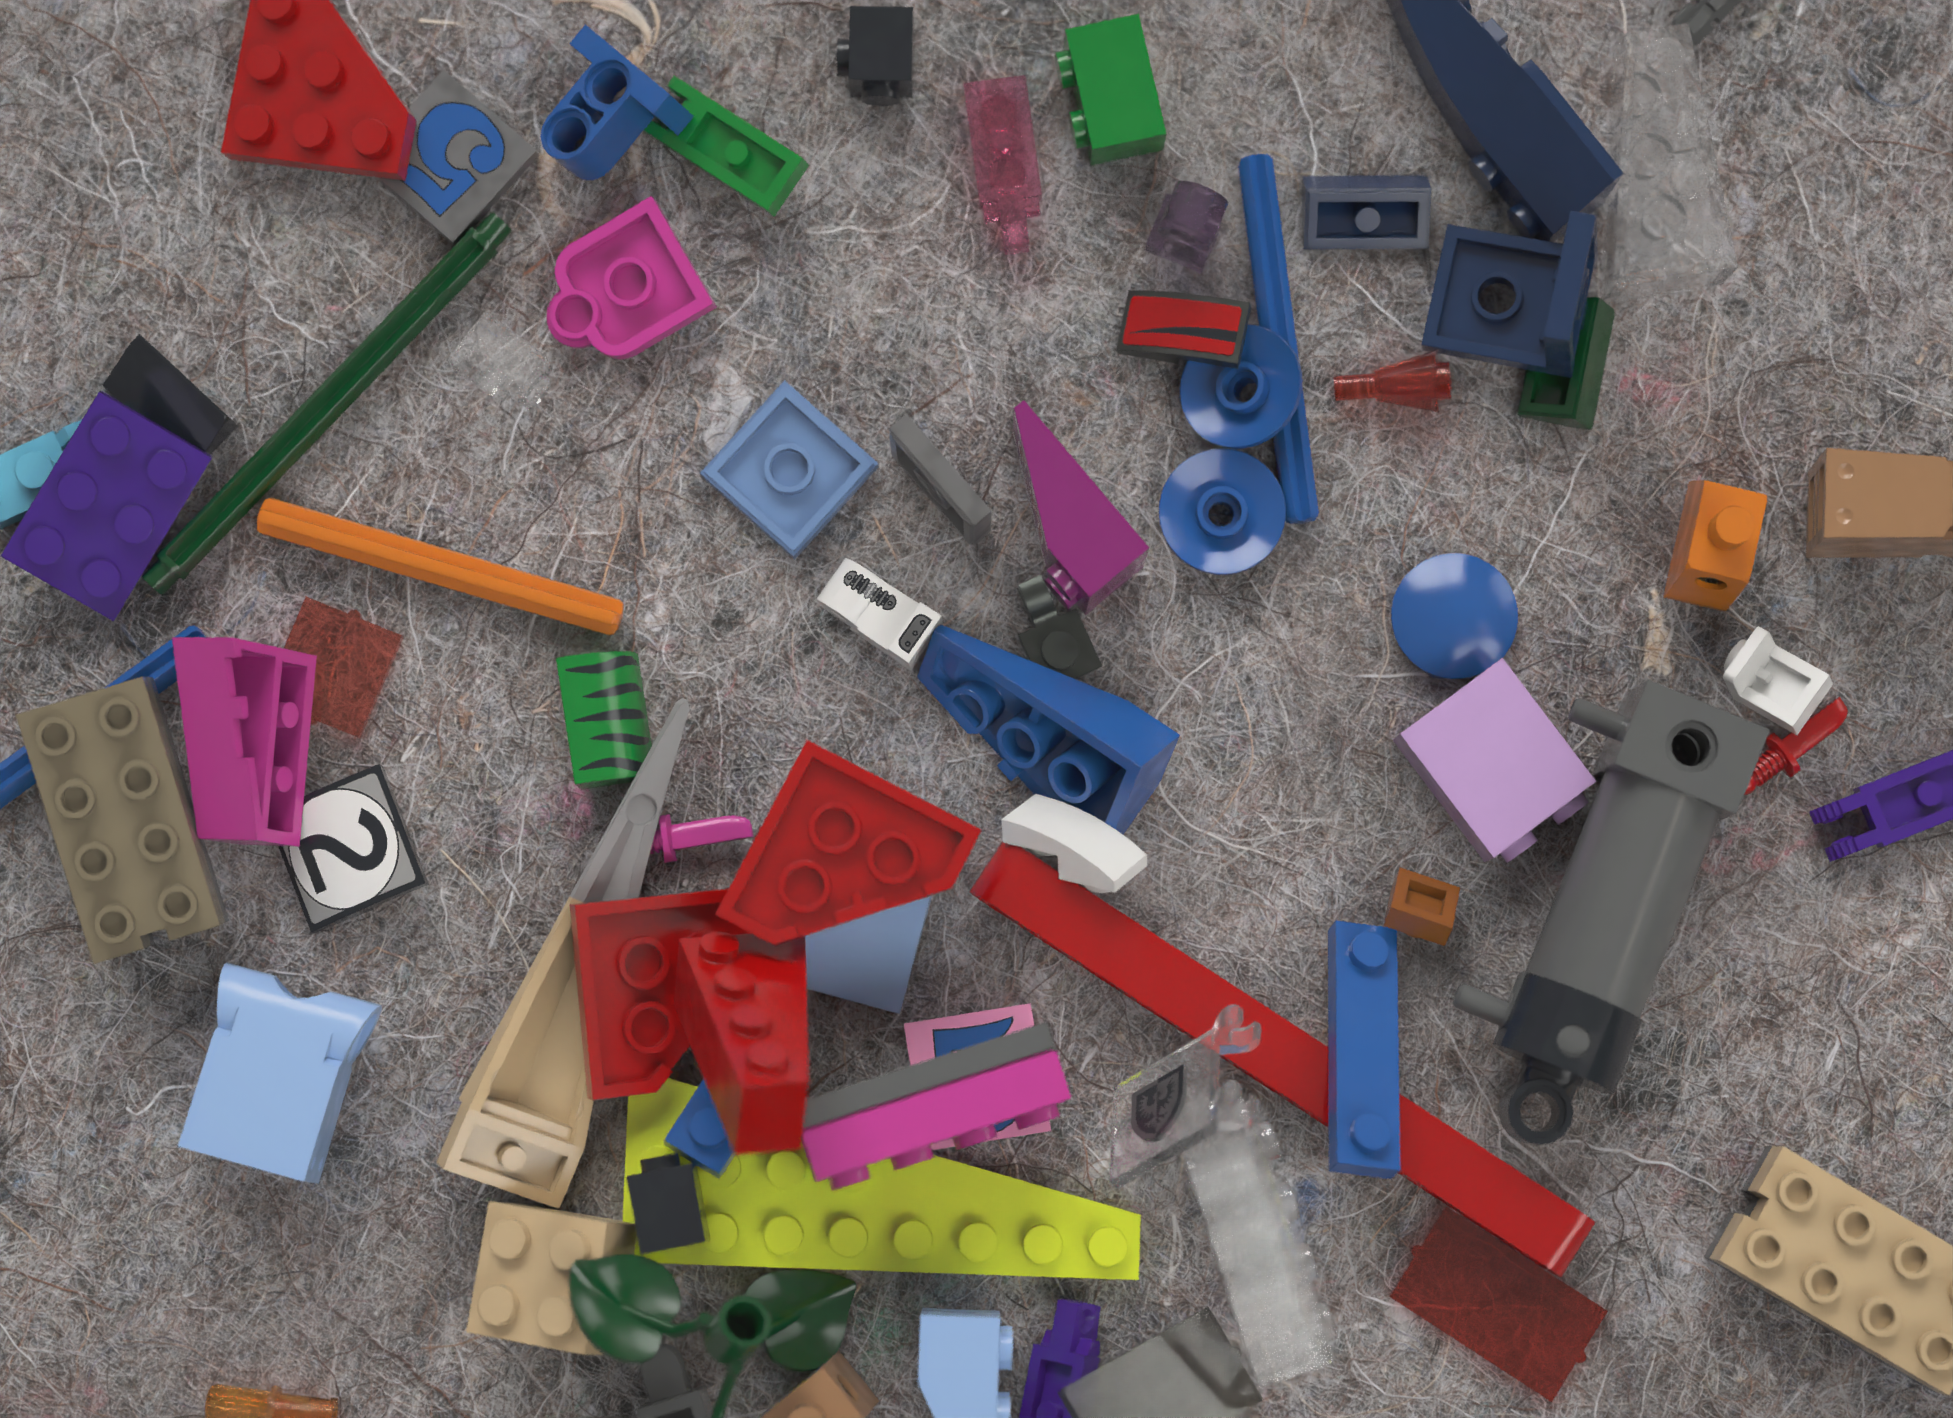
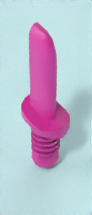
(698, 833)

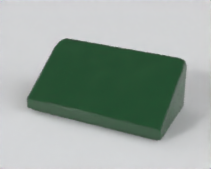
(1575, 399)

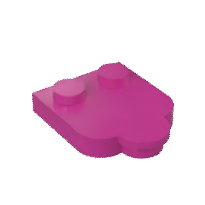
(626, 285)

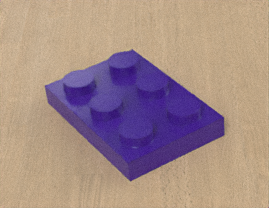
(106, 506)

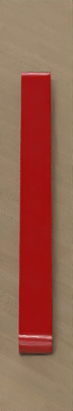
(1286, 1057)

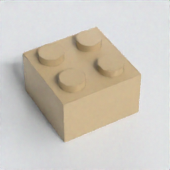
(525, 1272)

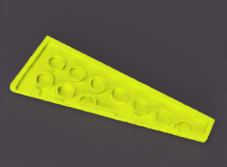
(901, 1220)

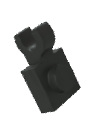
(1055, 640)

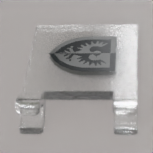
(1180, 1100)

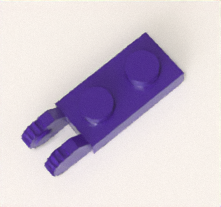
(1894, 805)

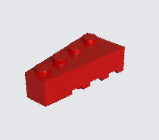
(748, 1034)

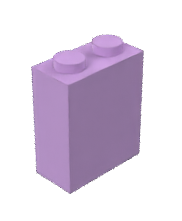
(1496, 763)

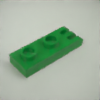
(731, 150)

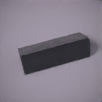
(164, 395)

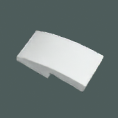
(1085, 846)

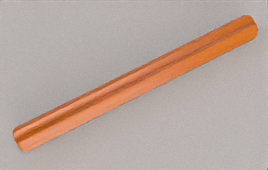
(440, 566)

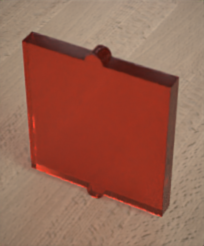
(349, 663)

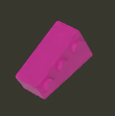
(245, 737)

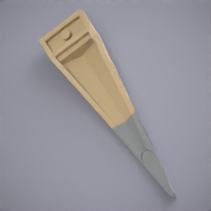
(527, 1098)

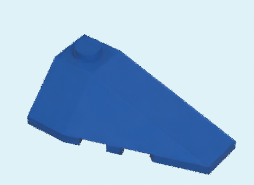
(1051, 728)

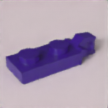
(1061, 1359)

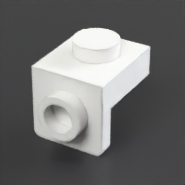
(1774, 681)

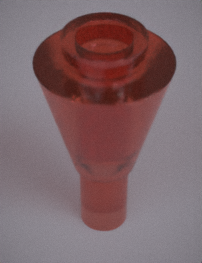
(1408, 383)

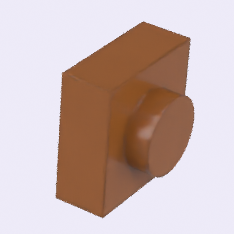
(1421, 906)

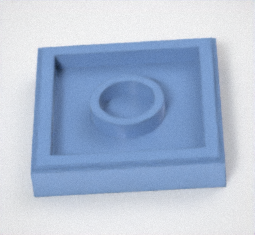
(789, 469)

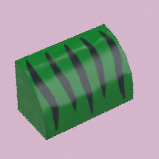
(604, 716)

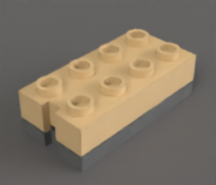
(1844, 1265)

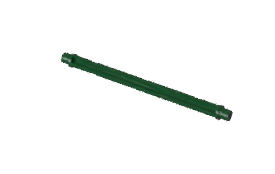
(326, 404)

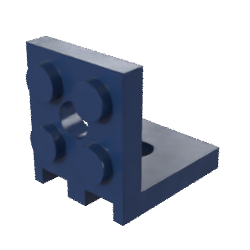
(1549, 290)

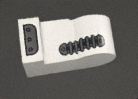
(880, 613)

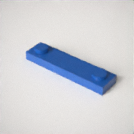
(1363, 1050)

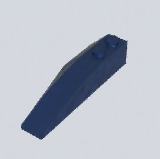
(1506, 117)

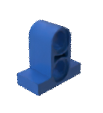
(606, 124)

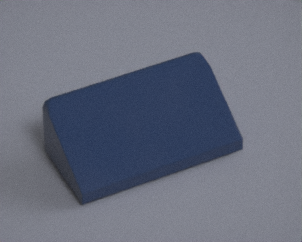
(1366, 212)

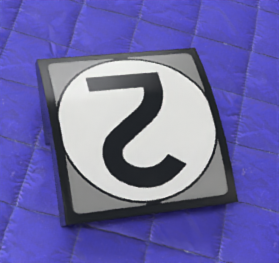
(351, 850)

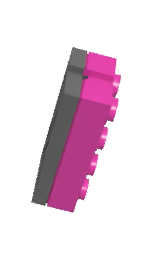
(932, 1102)

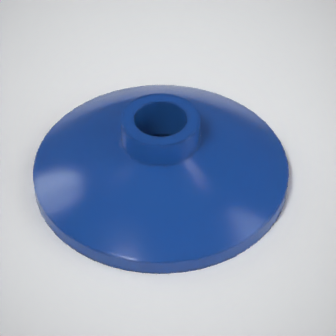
(1213, 392)
(1228, 480)

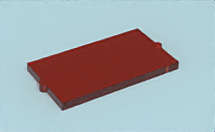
(1498, 1303)

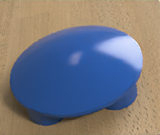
(1454, 616)

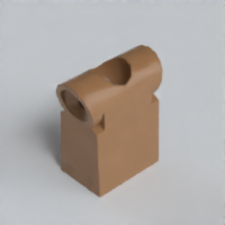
(1879, 505)

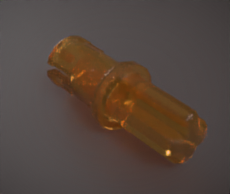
(243, 1402)

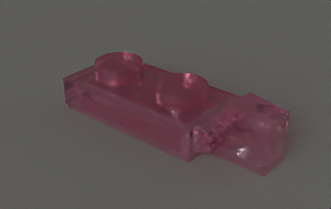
(1004, 156)

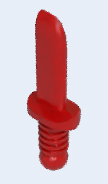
(1784, 752)

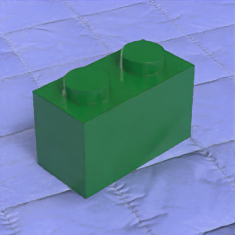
(1112, 90)

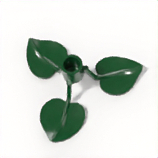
(631, 1299)

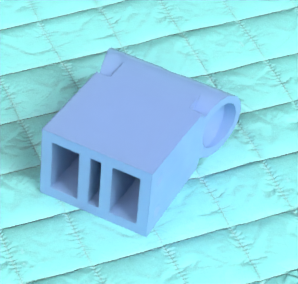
(275, 1074)

